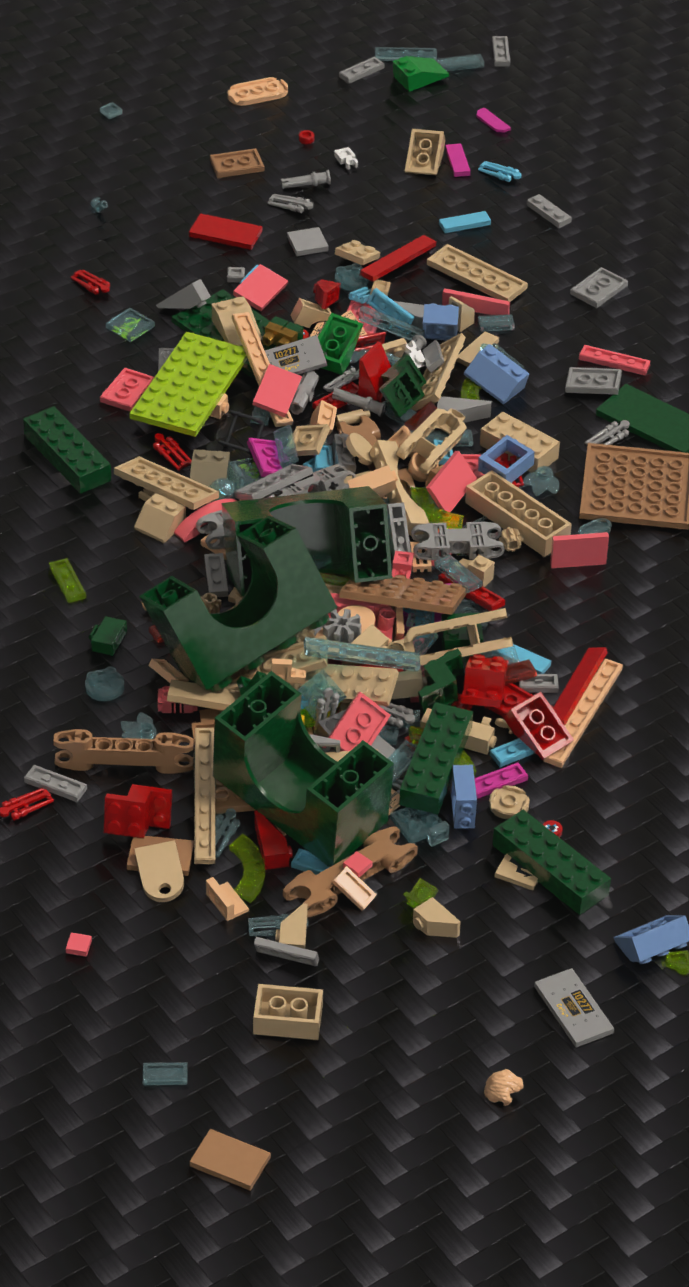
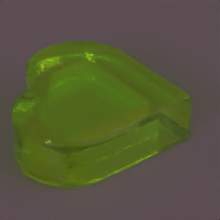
(678, 961)

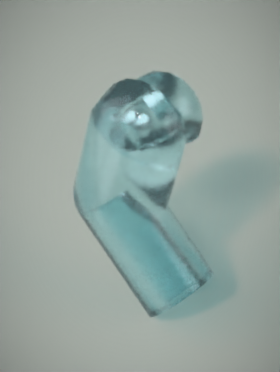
(97, 205)

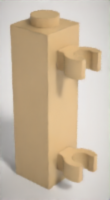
(481, 735)

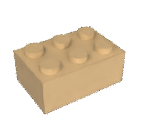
(288, 1011)

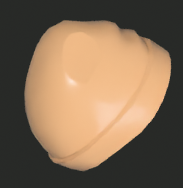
(413, 467)

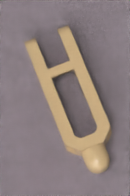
(450, 422)
(470, 621)

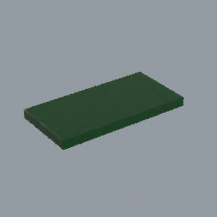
(648, 418)

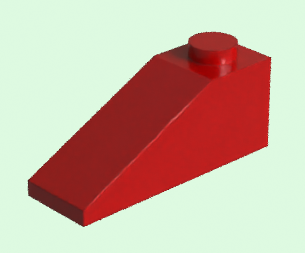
(326, 292)
(271, 843)

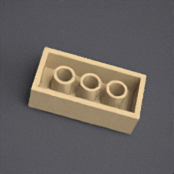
(544, 446)

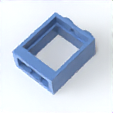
(486, 460)
(463, 796)

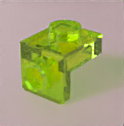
(420, 893)

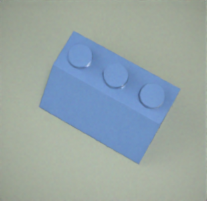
(497, 374)
(654, 938)

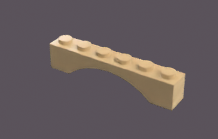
(384, 454)

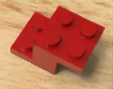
(484, 681)
(137, 811)

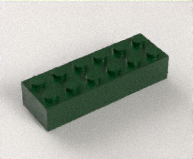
(67, 449)
(434, 758)
(552, 862)

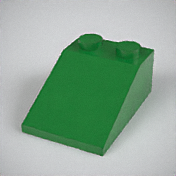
(417, 72)
(339, 341)

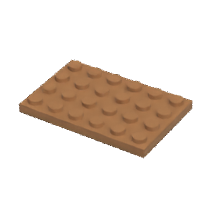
(407, 593)

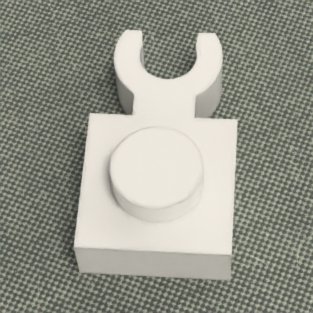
(346, 157)
(416, 356)

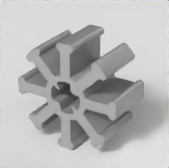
(343, 627)

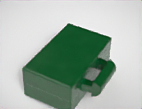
(108, 635)

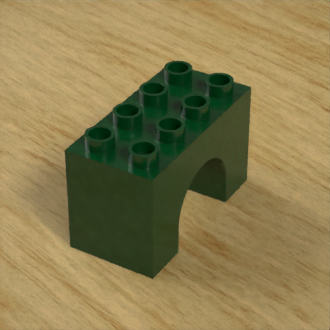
(336, 523)
(280, 602)
(291, 781)

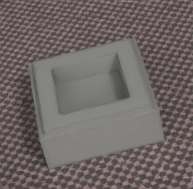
(235, 274)

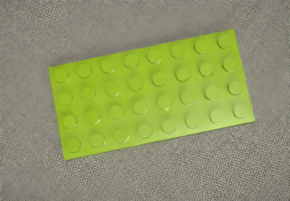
(189, 384)

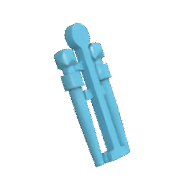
(503, 172)

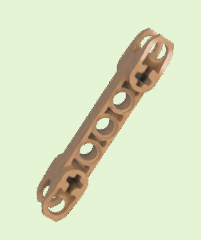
(371, 433)
(87, 750)
(321, 892)

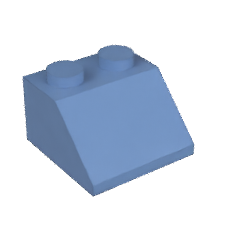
(440, 321)

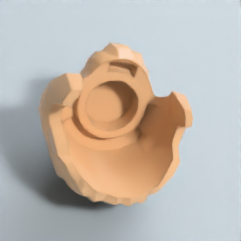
(501, 1085)

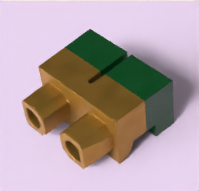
(281, 332)

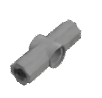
(304, 392)

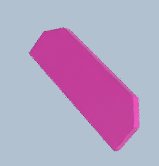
(492, 121)

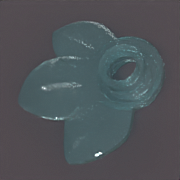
(542, 482)
(141, 729)

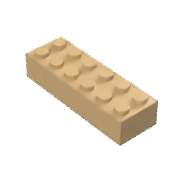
(514, 508)

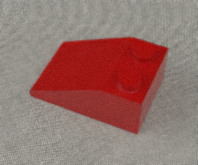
(371, 368)
(538, 726)

